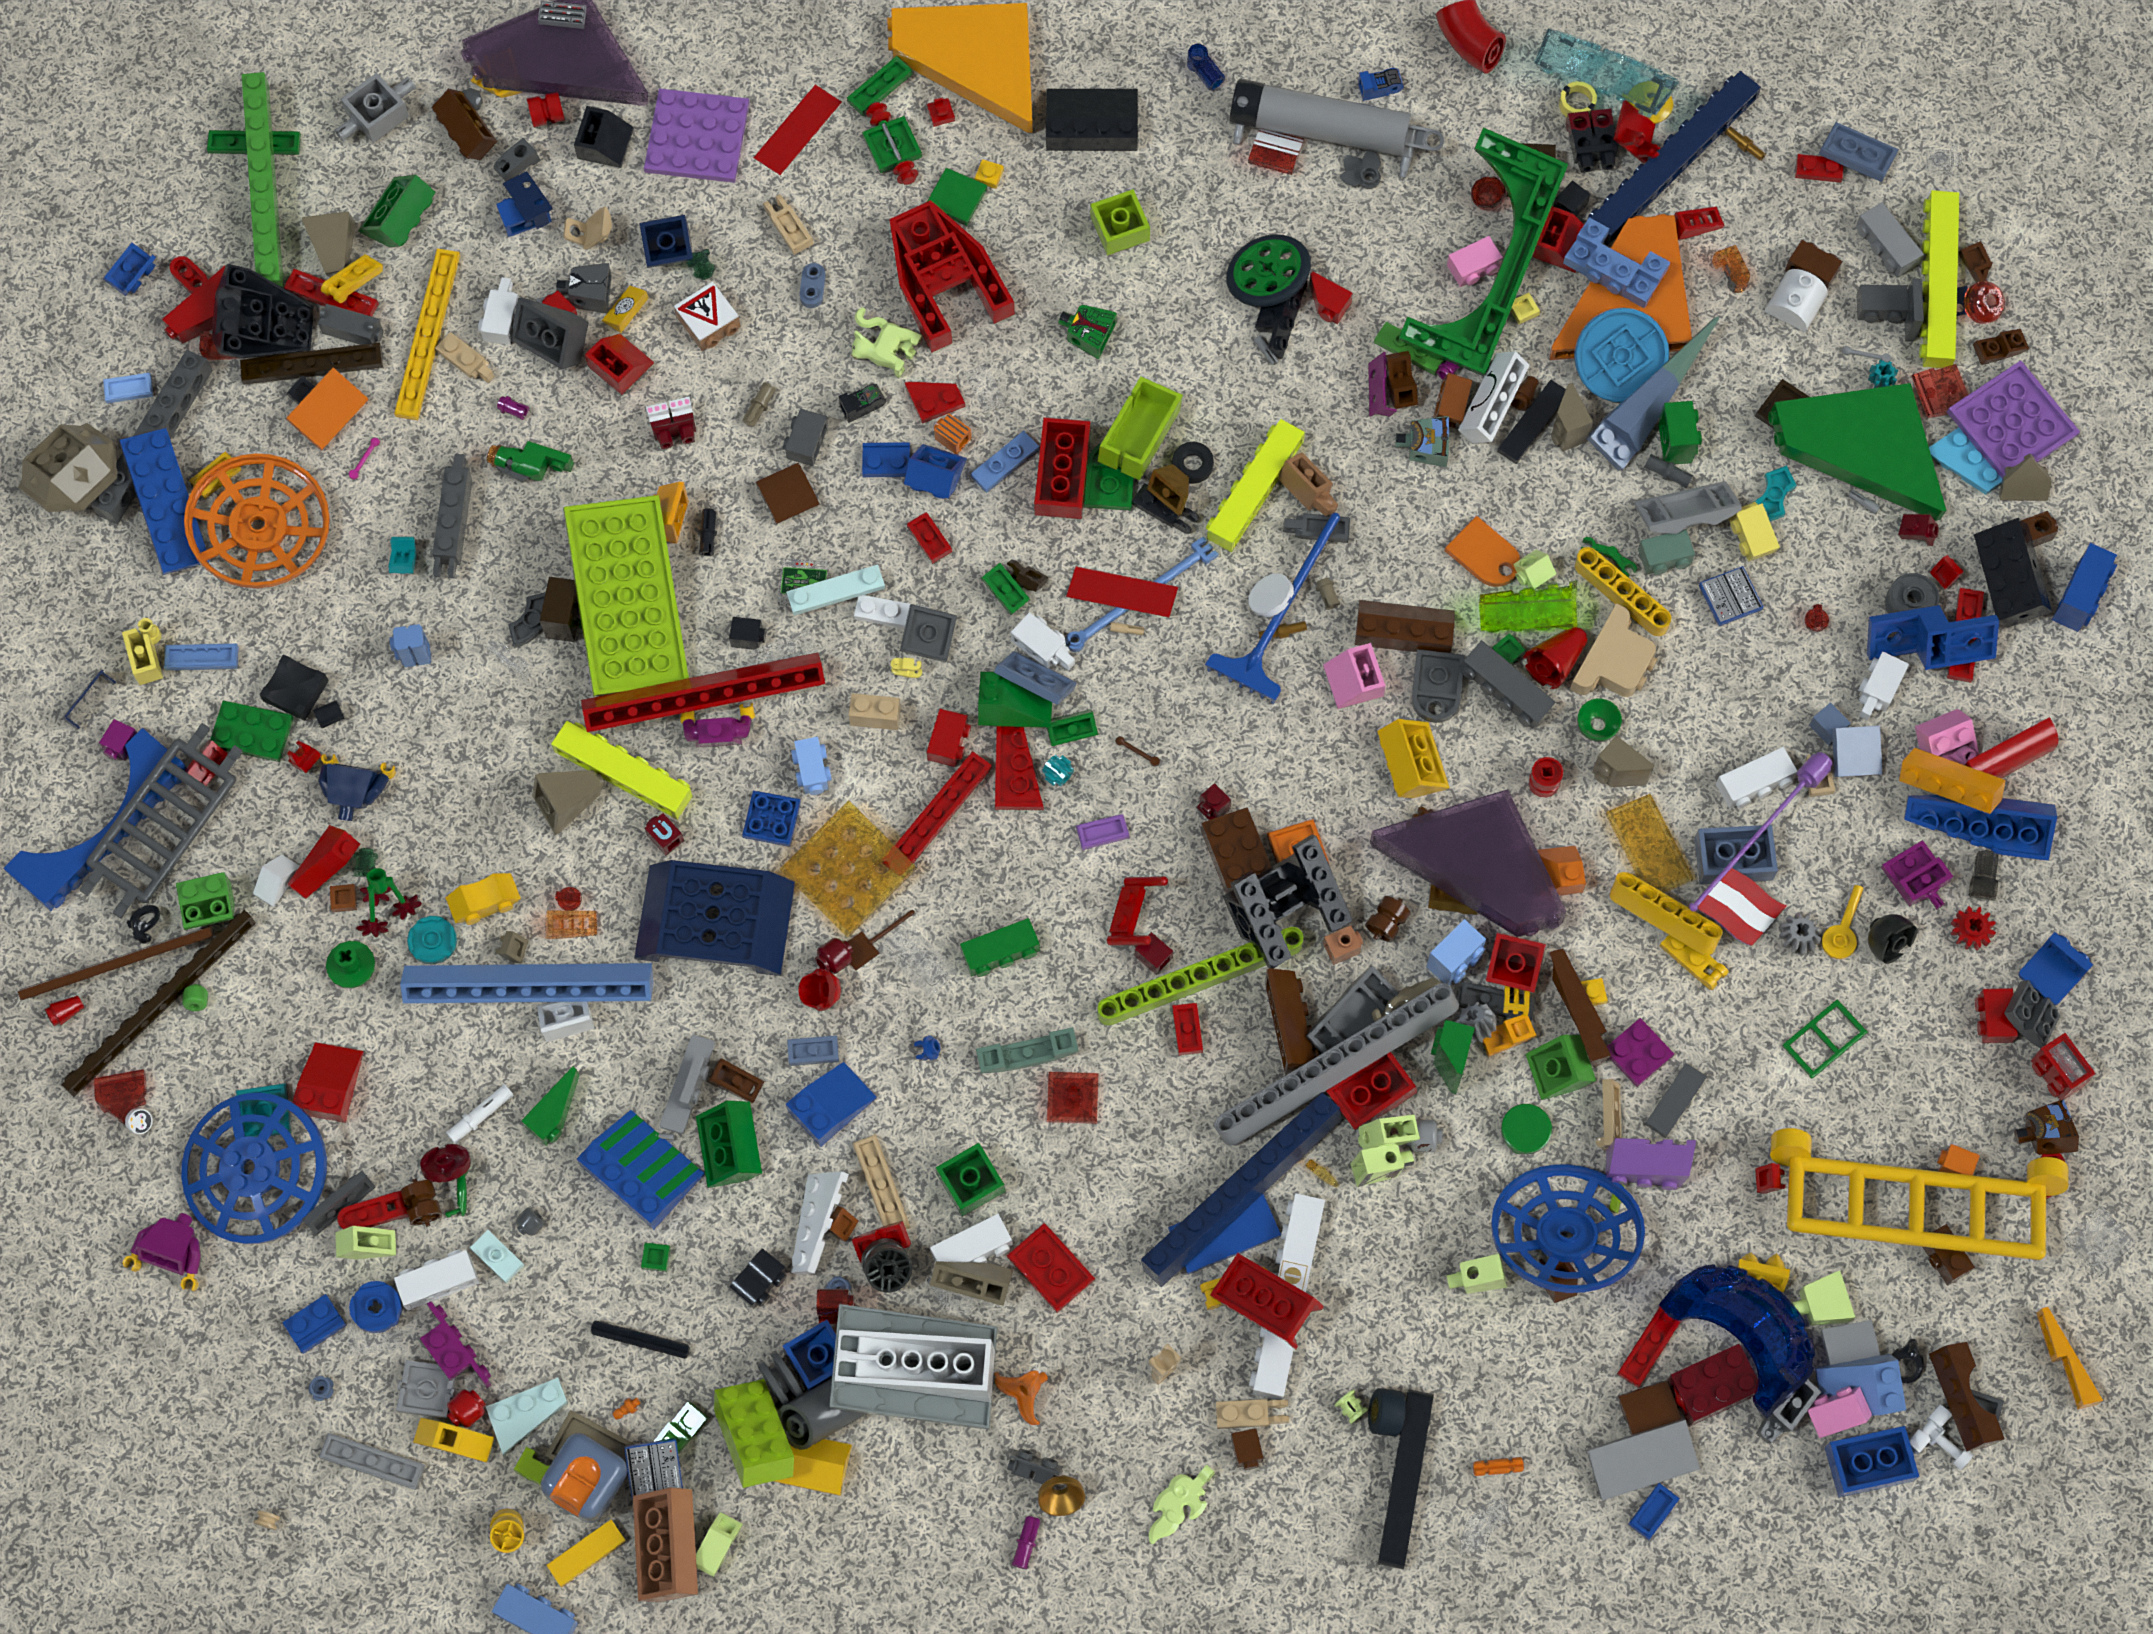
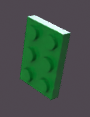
(252, 729)

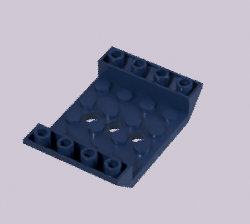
(750, 921)

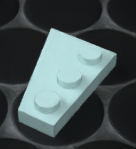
(524, 1412)

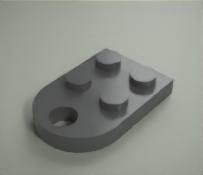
(1437, 683)

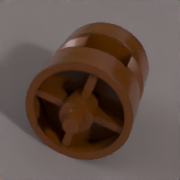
(1386, 921)
(421, 1204)

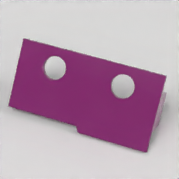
(1377, 387)

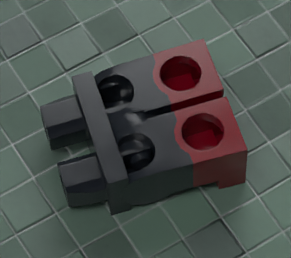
(1592, 139)

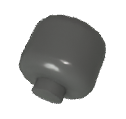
(529, 1222)

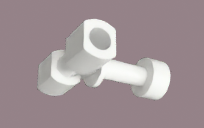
(1933, 1433)

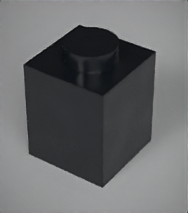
(1572, 199)
(746, 633)

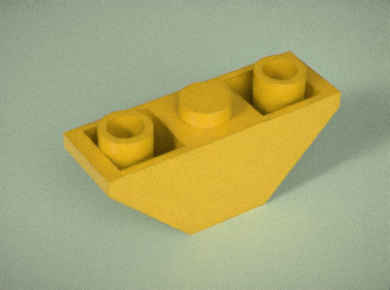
(453, 1439)

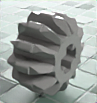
(1801, 924)
(1479, 1017)

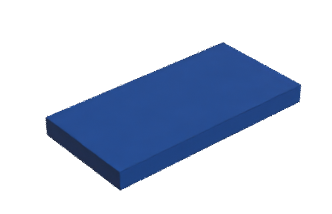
(1246, 1232)

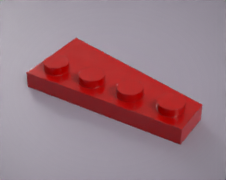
(1015, 775)

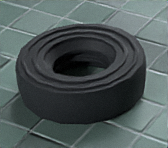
(1197, 449)

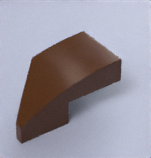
(1976, 261)

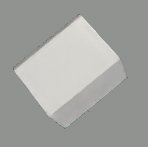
(564, 1019)

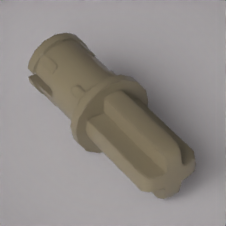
(759, 404)

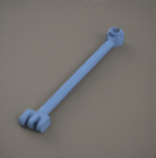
(1199, 553)

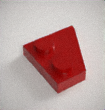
(934, 399)

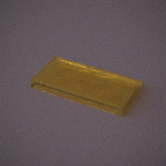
(1649, 844)

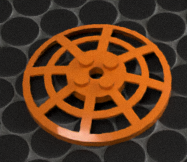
(253, 509)

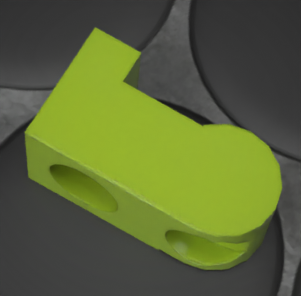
(529, 1467)

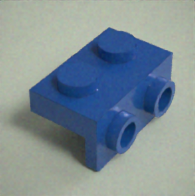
(129, 269)

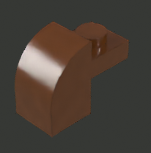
(1400, 380)

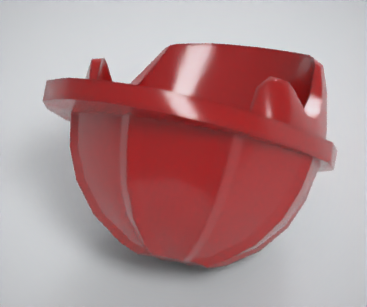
(819, 989)

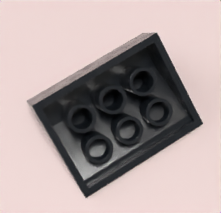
(1092, 120)

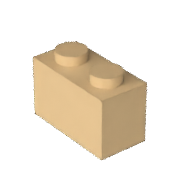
(874, 711)

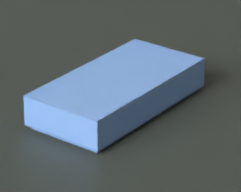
(128, 388)

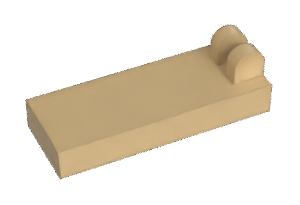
(1611, 1113)

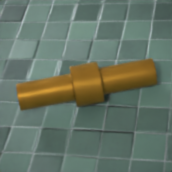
(1745, 143)
(1284, 630)

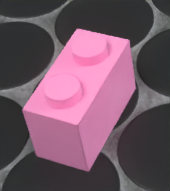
(1474, 262)
(1839, 1411)

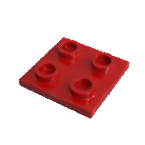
(1635, 133)

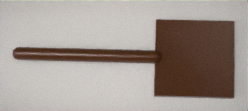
(863, 947)

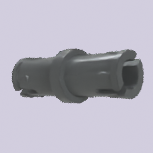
(1668, 471)

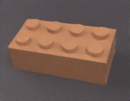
(665, 1545)

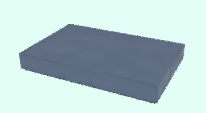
(1858, 151)
(1035, 677)

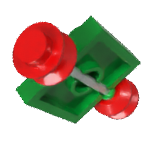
(892, 144)

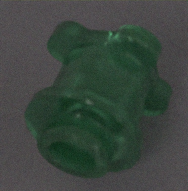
(701, 265)
(364, 862)

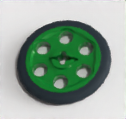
(1286, 286)

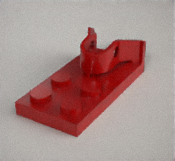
(1265, 1299)

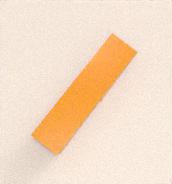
(2059, 1349)

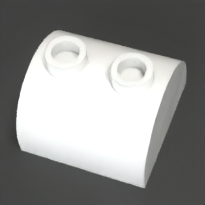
(1797, 298)

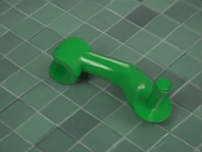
(461, 1197)

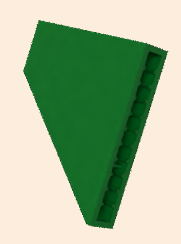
(1864, 440)

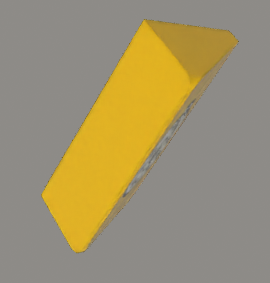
(625, 308)

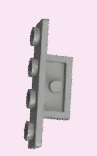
(687, 1084)

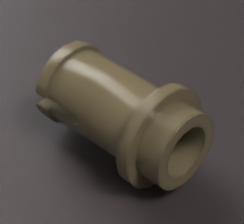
(1327, 593)

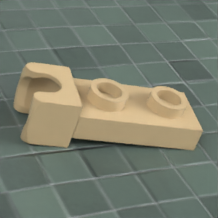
(1164, 1363)

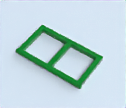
(1837, 1052)

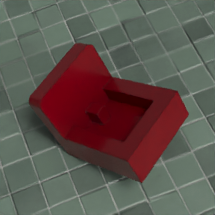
(1919, 528)

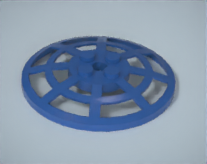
(266, 1168)
(1571, 1220)

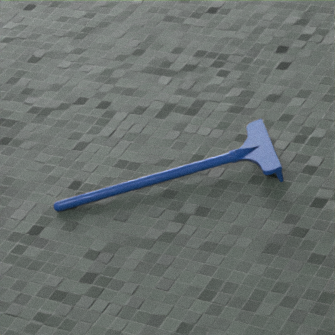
(1249, 669)

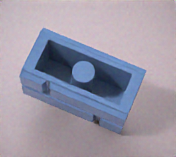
(410, 645)

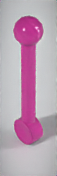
(353, 474)

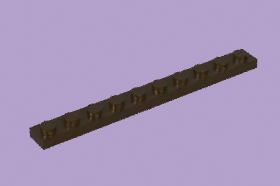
(153, 1008)

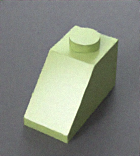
(365, 1243)

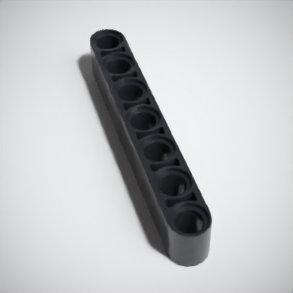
(1405, 1480)

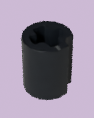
(328, 714)

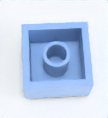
(1456, 953)

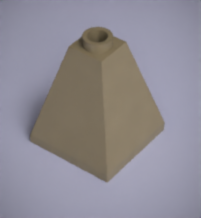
(332, 239)
(565, 795)

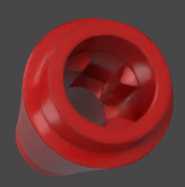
(63, 1010)

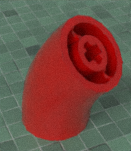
(1471, 35)

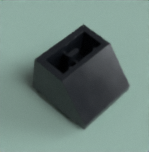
(602, 137)

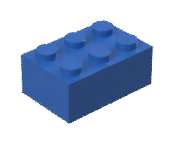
(2085, 588)
(1871, 1461)

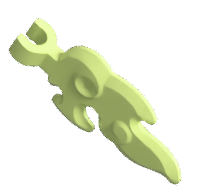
(1181, 1492)

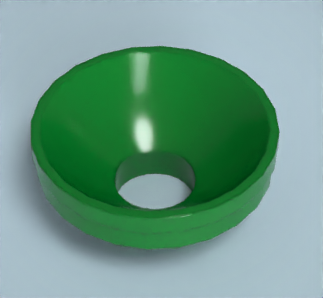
(1603, 710)

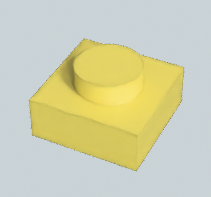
(1524, 308)

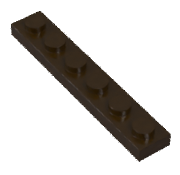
(311, 363)

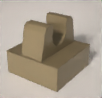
(512, 947)

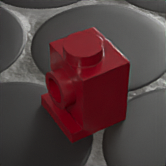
(1214, 802)

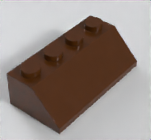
(1404, 627)
(1289, 1018)

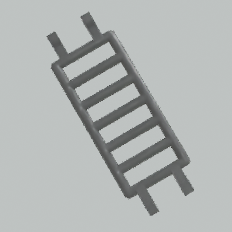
(136, 803)

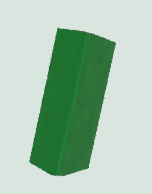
(1072, 727)

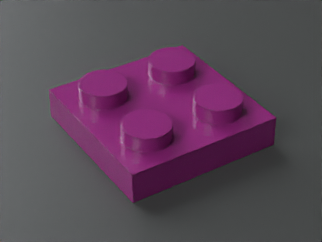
(1639, 1052)

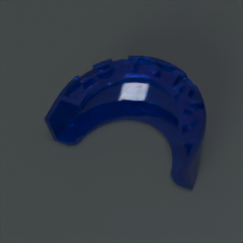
(1758, 1318)

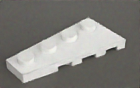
(815, 1219)

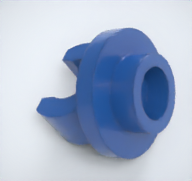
(930, 1048)

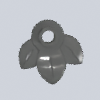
(1358, 169)

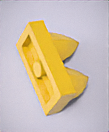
(1772, 1271)

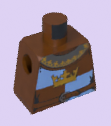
(2049, 1130)

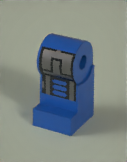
(1379, 83)

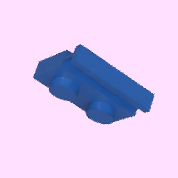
(885, 459)
(314, 1324)

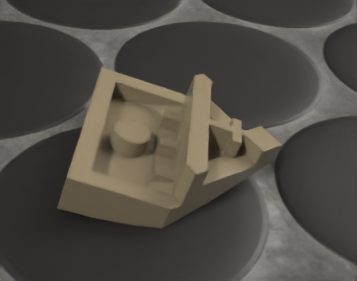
(2026, 481)

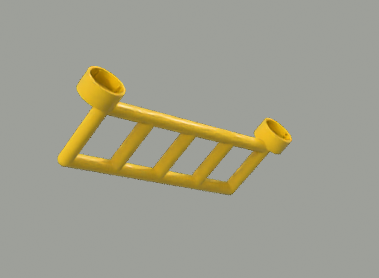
(2044, 1178)

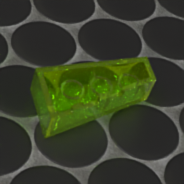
(1530, 609)

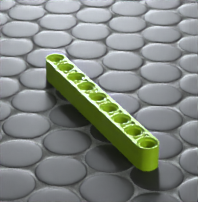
(1191, 984)

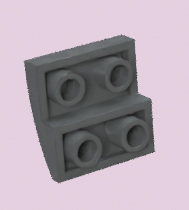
(2031, 1015)

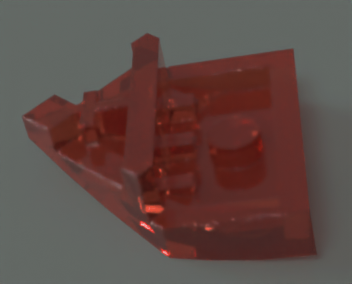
(121, 1093)

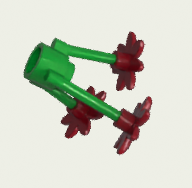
(377, 888)

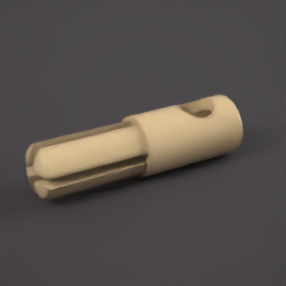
(1125, 628)

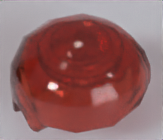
(1488, 193)

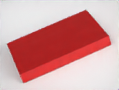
(1050, 1267)

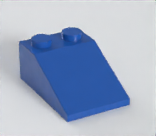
(830, 1103)

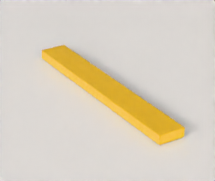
(427, 334)

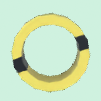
(1580, 87)

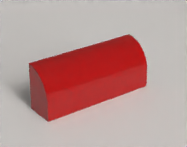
(2017, 750)

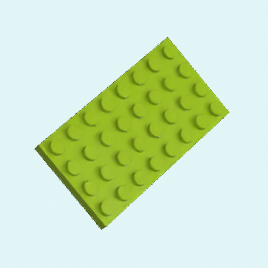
(625, 594)

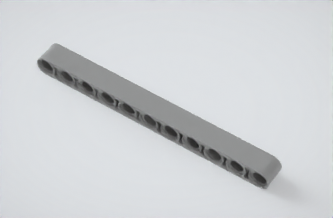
(1336, 1064)

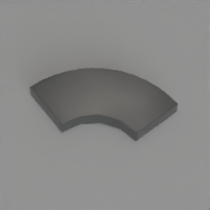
(529, 624)

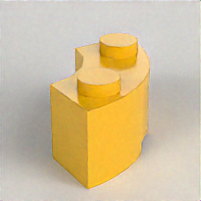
(483, 898)

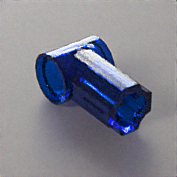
(1204, 68)

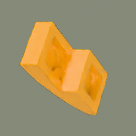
(1509, 1034)

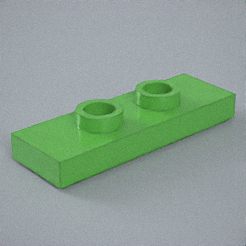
(1388, 339)

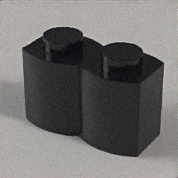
(758, 1279)

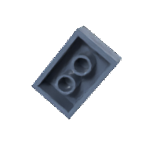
(1720, 845)

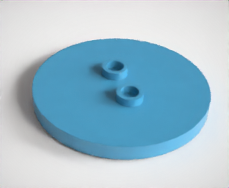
(1619, 352)

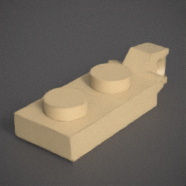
(464, 357)

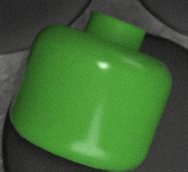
(195, 997)

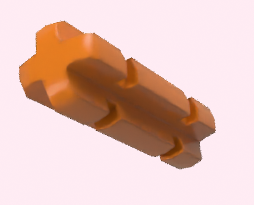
(1498, 1466)

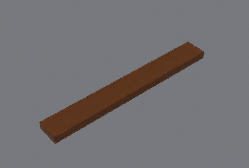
(116, 962)

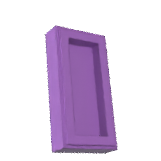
(1102, 831)

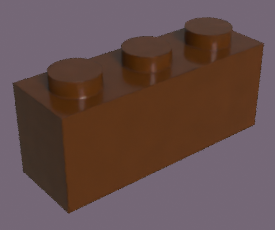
(464, 124)

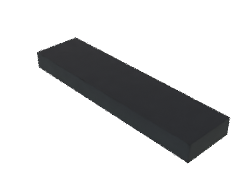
(1532, 422)

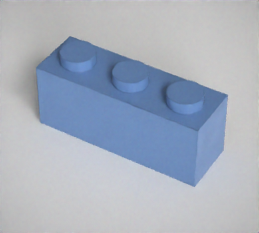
(532, 1614)

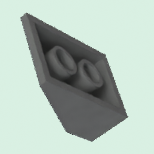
(549, 332)

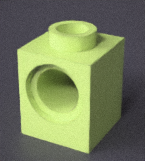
(1534, 569)

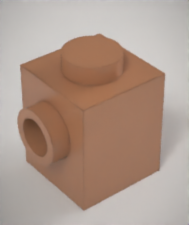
(1343, 944)

